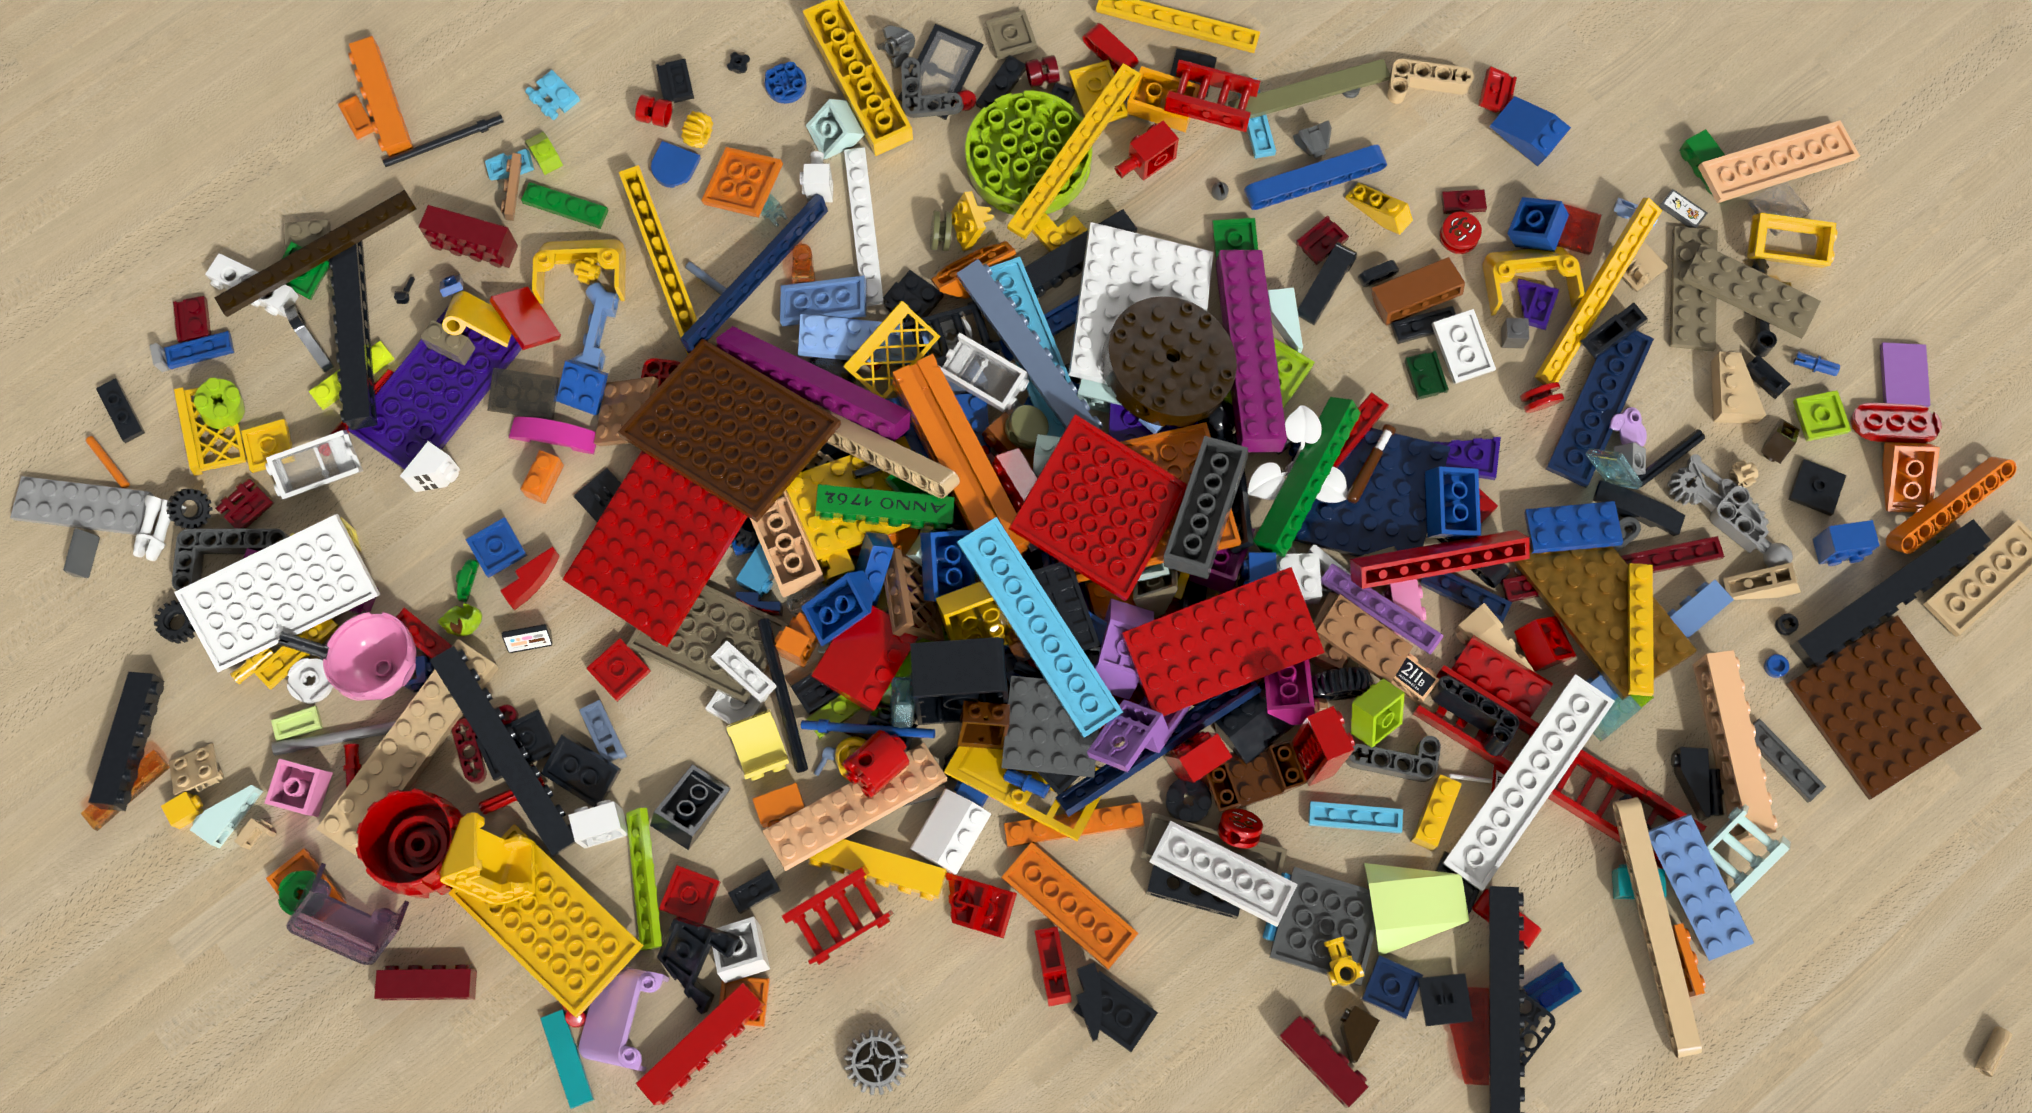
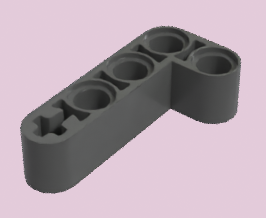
(1391, 757)

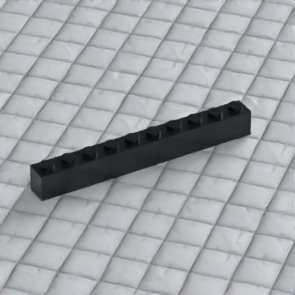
(353, 338)
(1890, 593)
(503, 750)
(1505, 999)

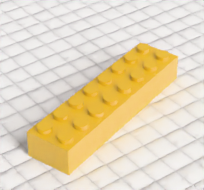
(858, 75)

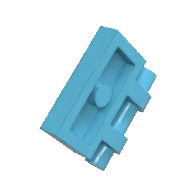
(557, 90)

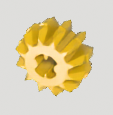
(697, 129)

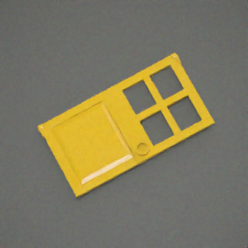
(984, 772)

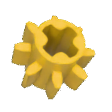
(587, 270)

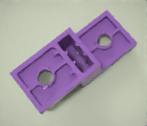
(1139, 729)

